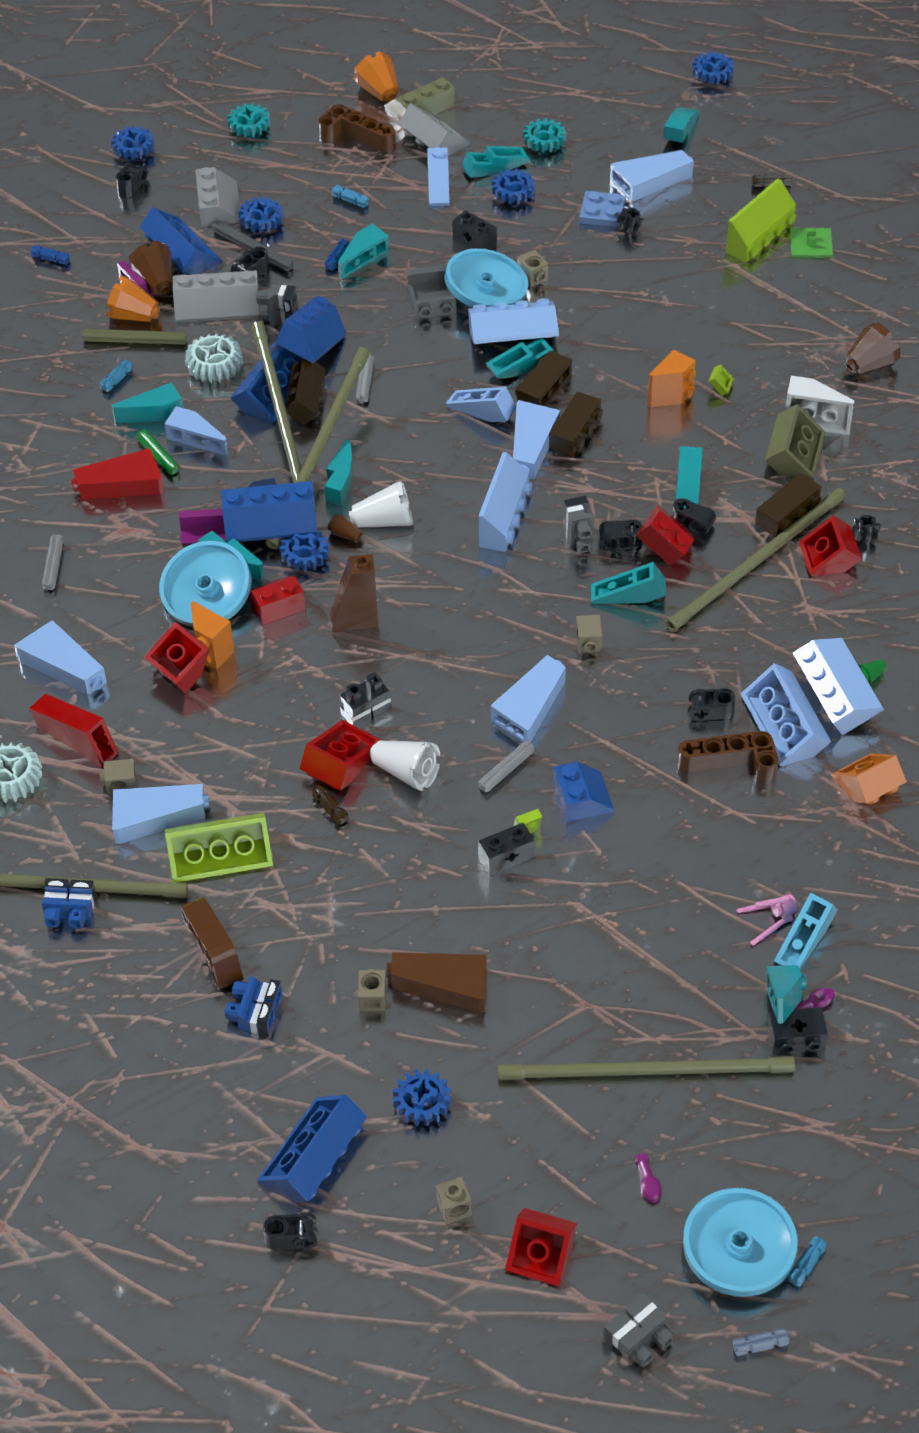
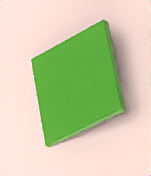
(811, 242)

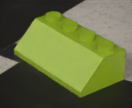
(760, 222)
(218, 847)

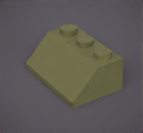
(431, 97)
(795, 443)

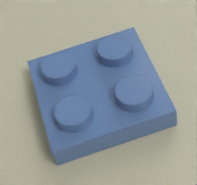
(601, 208)

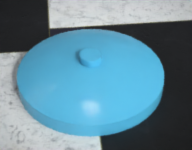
(485, 278)
(210, 576)
(740, 1242)

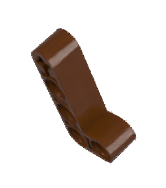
(357, 126)
(731, 751)
(213, 942)

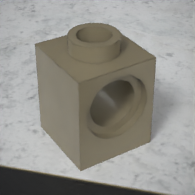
(534, 267)
(589, 633)
(118, 775)
(372, 998)
(453, 1200)

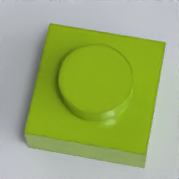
(721, 380)
(531, 820)

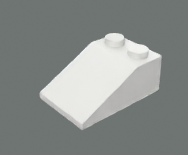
(823, 404)

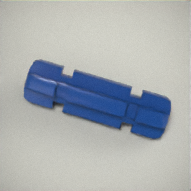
(50, 254)
(332, 261)

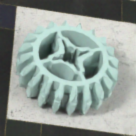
(214, 358)
(18, 771)

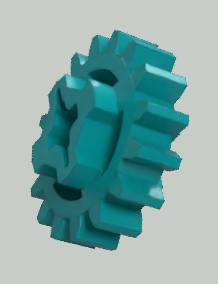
(248, 120)
(546, 135)

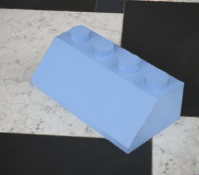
(513, 322)
(503, 504)
(838, 683)
(786, 714)

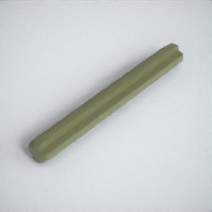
(134, 336)

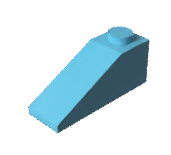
(806, 931)

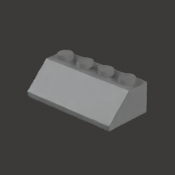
(215, 296)

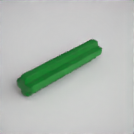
(158, 452)

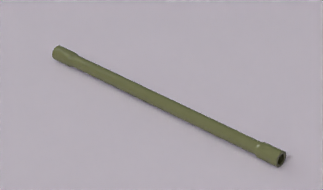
(262, 341)
(356, 366)
(684, 615)
(165, 889)
(522, 1071)

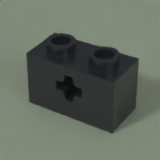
(474, 232)
(506, 849)
(801, 1031)

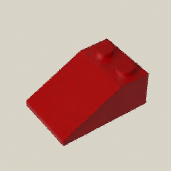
(338, 754)

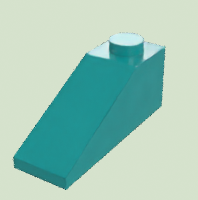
(364, 248)
(149, 406)
(633, 586)
(785, 989)

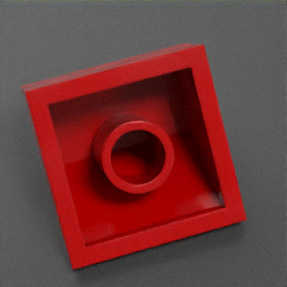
(665, 535)
(830, 548)
(277, 599)
(178, 657)
(540, 1246)

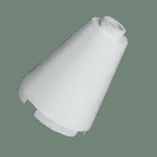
(383, 508)
(408, 761)

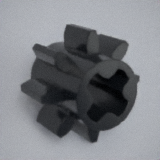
(630, 220)
(866, 528)

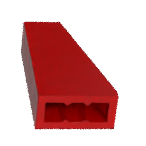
(119, 477)
(75, 728)

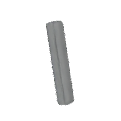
(364, 381)
(52, 562)
(506, 766)

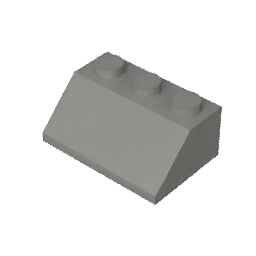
(431, 130)
(217, 197)

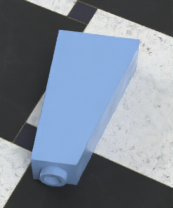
(651, 174)
(532, 434)
(61, 658)
(529, 700)
(154, 809)

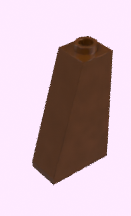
(356, 596)
(441, 977)

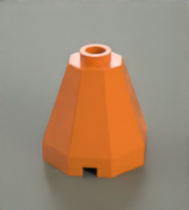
(377, 76)
(131, 302)

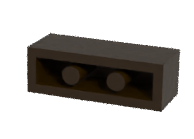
(545, 379)
(304, 391)
(575, 424)
(788, 505)

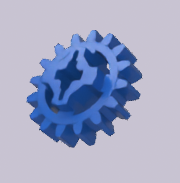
(713, 67)
(132, 142)
(513, 186)
(261, 214)
(304, 550)
(432, 1102)

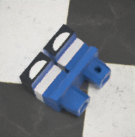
(68, 901)
(257, 1007)

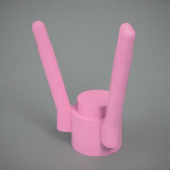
(781, 906)

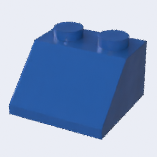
(581, 791)

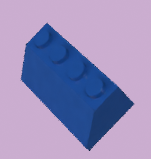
(186, 247)
(312, 329)
(254, 394)
(269, 511)
(313, 1148)

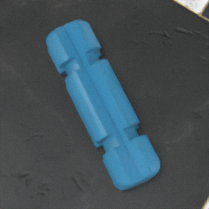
(350, 196)
(116, 375)
(807, 1261)

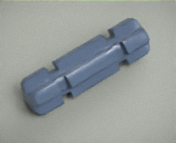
(761, 1341)

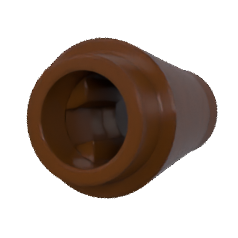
(344, 528)

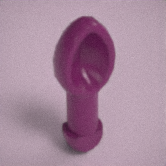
(818, 998)
(650, 1185)

